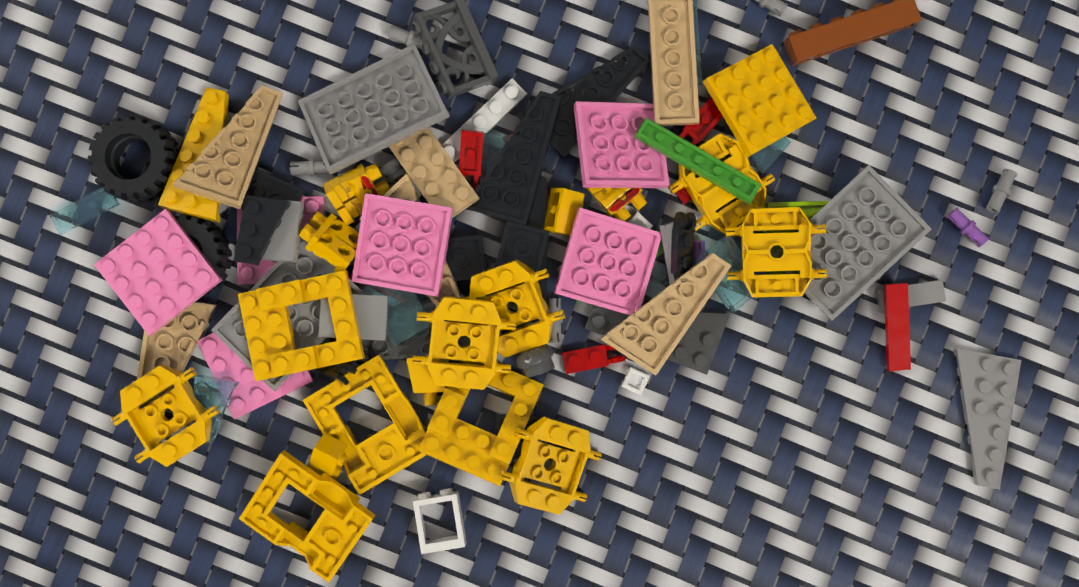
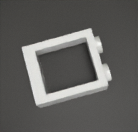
(443, 543)

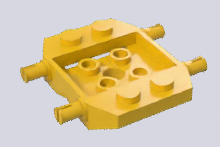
(710, 197)
(757, 255)
(526, 296)
(481, 348)
(151, 423)
(565, 467)

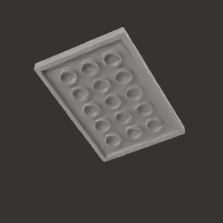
(372, 109)
(864, 237)
(303, 316)

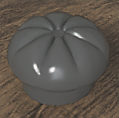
(536, 360)

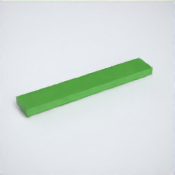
(697, 161)

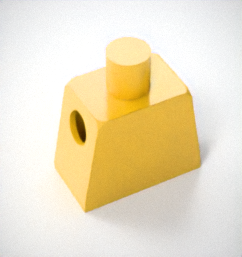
(423, 383)

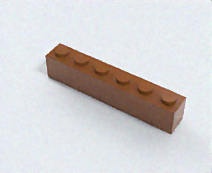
(851, 31)

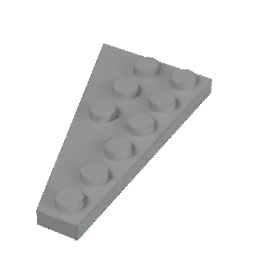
(988, 405)

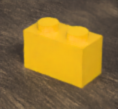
(562, 210)
(328, 456)

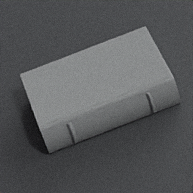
(286, 238)

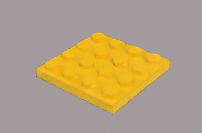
(759, 100)

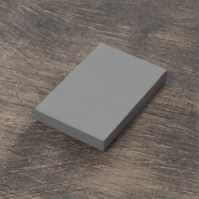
(370, 314)

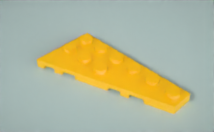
(204, 127)

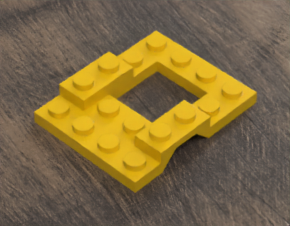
(271, 333)
(471, 447)
(386, 450)
(334, 531)

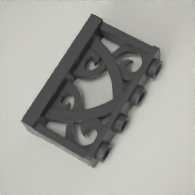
(463, 20)

